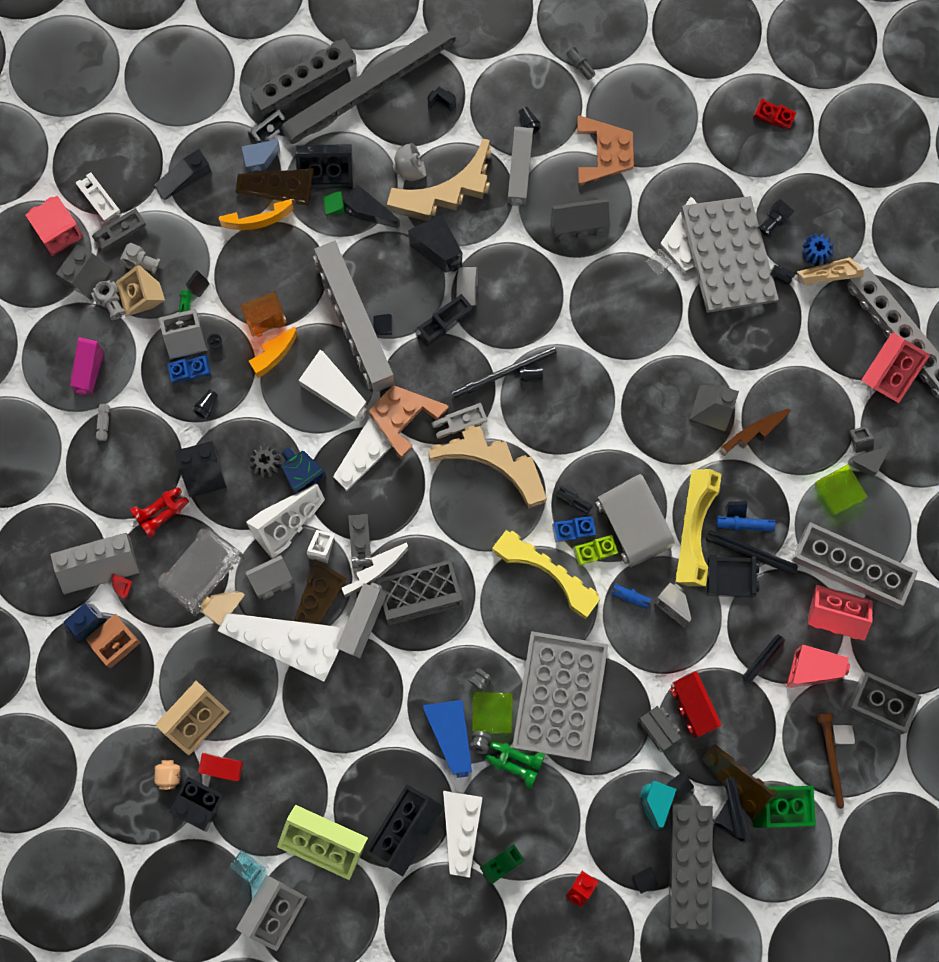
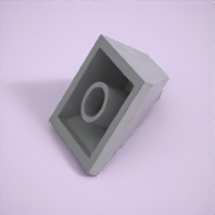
(674, 604)

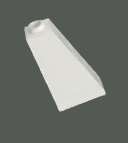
(331, 386)

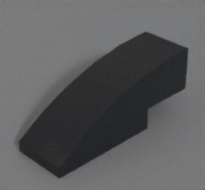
(443, 320)

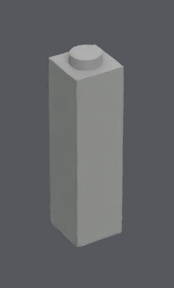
(362, 619)

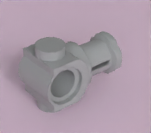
(135, 255)
(110, 299)

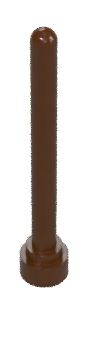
(826, 721)

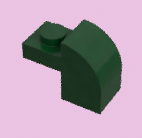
(502, 864)

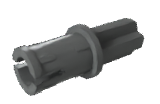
(580, 63)

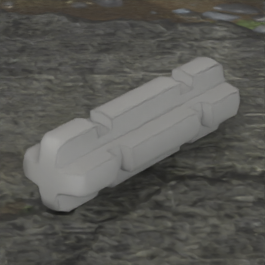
(102, 423)

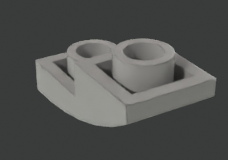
(467, 282)

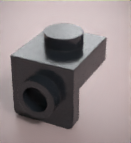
(445, 98)

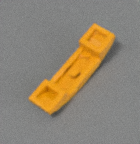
(281, 210)

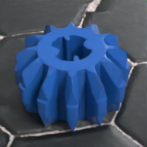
(824, 246)

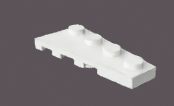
(364, 453)
(462, 821)

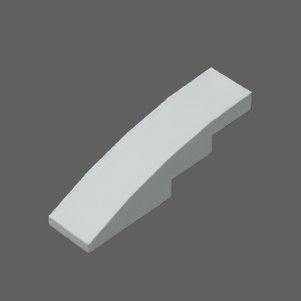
(381, 565)

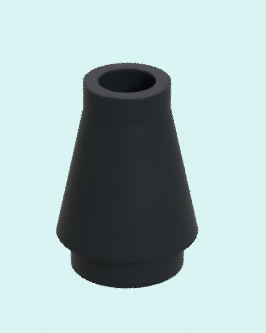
(529, 120)
(205, 405)

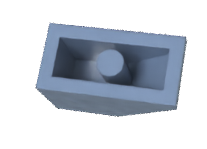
(260, 155)

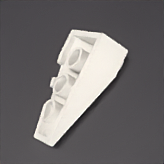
(281, 521)

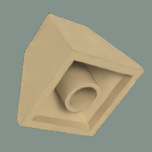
(139, 291)
(220, 604)

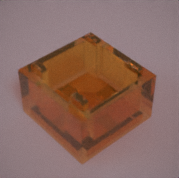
(263, 314)

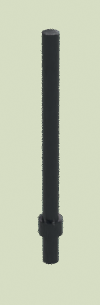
(472, 386)

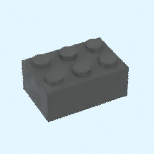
(884, 703)

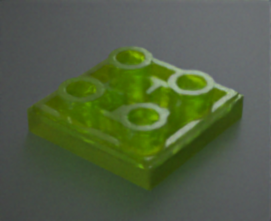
(840, 490)
(492, 712)

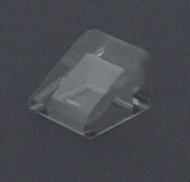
(659, 261)

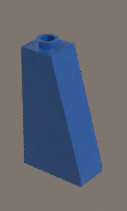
(450, 730)

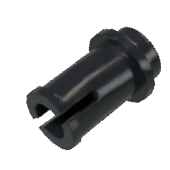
(782, 274)
(530, 373)

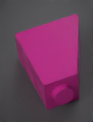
(86, 366)

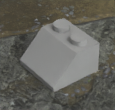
(270, 577)

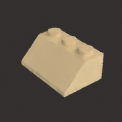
(192, 718)

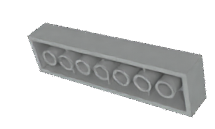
(354, 317)

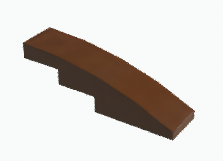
(760, 428)

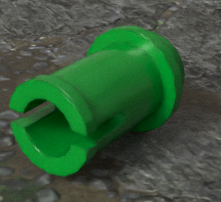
(185, 300)

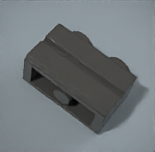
(659, 728)

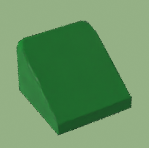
(333, 203)

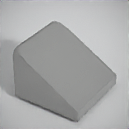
(843, 735)

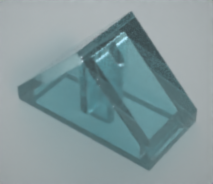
(247, 867)

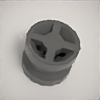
(480, 679)
(480, 742)

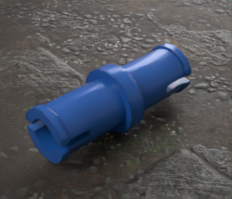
(630, 596)

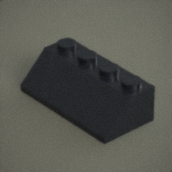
(404, 830)

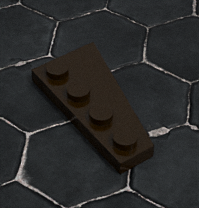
(278, 185)
(319, 594)

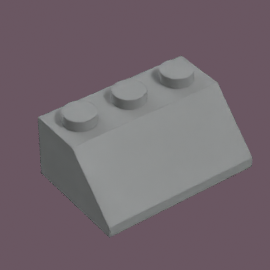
(271, 913)

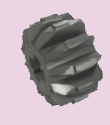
(257, 461)

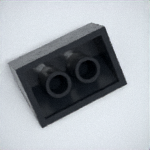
(330, 162)

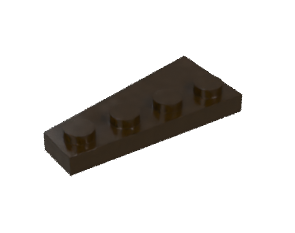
(752, 792)

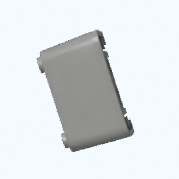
(636, 520)

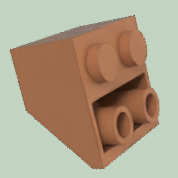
(112, 641)

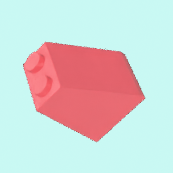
(54, 225)
(816, 667)

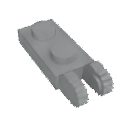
(460, 420)

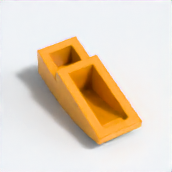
(273, 352)

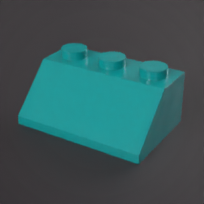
(657, 802)

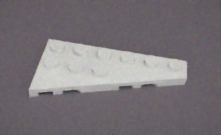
(298, 644)

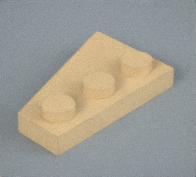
(831, 271)

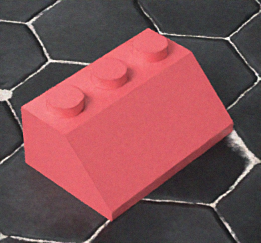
(895, 367)
(840, 613)

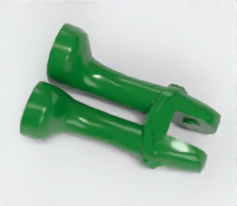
(507, 752)

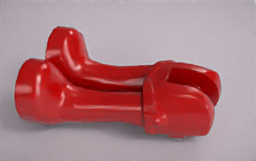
(166, 499)

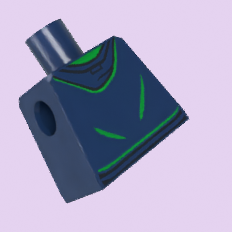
(301, 470)
(84, 621)

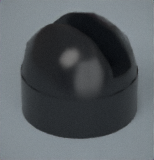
(213, 336)

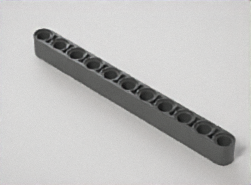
(368, 83)

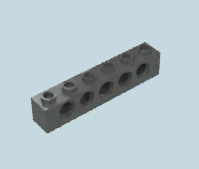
(300, 86)

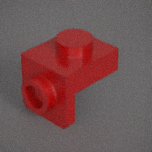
(581, 889)

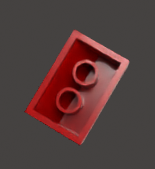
(695, 705)

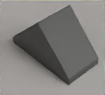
(869, 462)

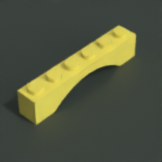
(702, 490)
(515, 551)

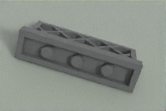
(425, 607)

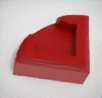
(121, 586)

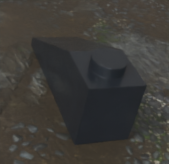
(183, 174)
(367, 208)

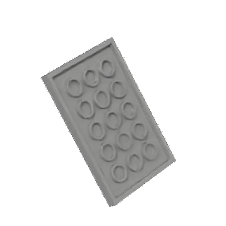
(729, 254)
(560, 696)

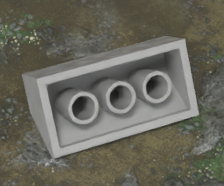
(94, 563)

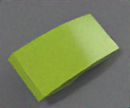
(595, 550)

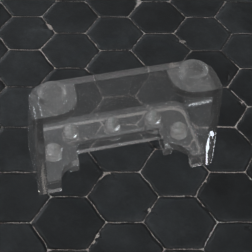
(199, 570)

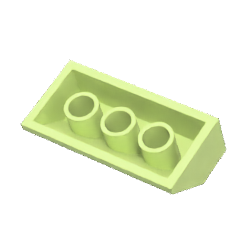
(322, 842)

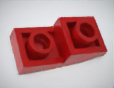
(775, 115)
(220, 767)

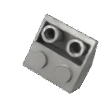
(182, 334)

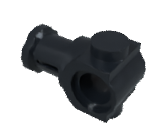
(777, 215)

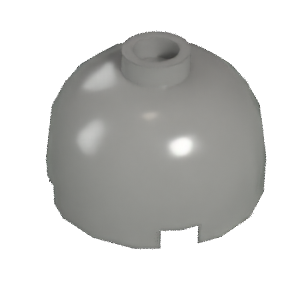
(408, 163)

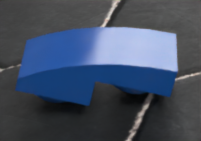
(189, 369)
(574, 529)

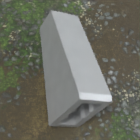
(520, 166)

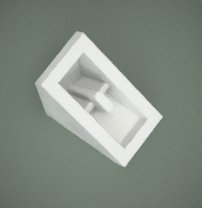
(320, 546)

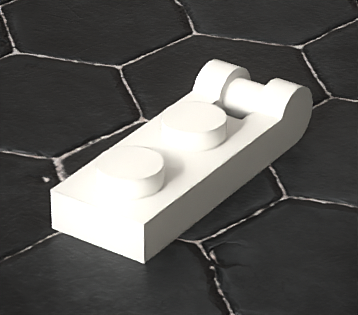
(98, 197)

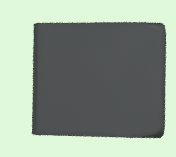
(862, 439)

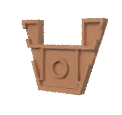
(613, 150)
(397, 410)

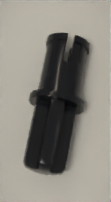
(574, 500)

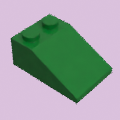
(789, 808)

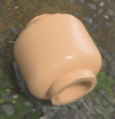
(167, 775)

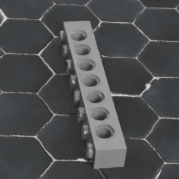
(902, 321)

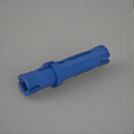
(745, 523)

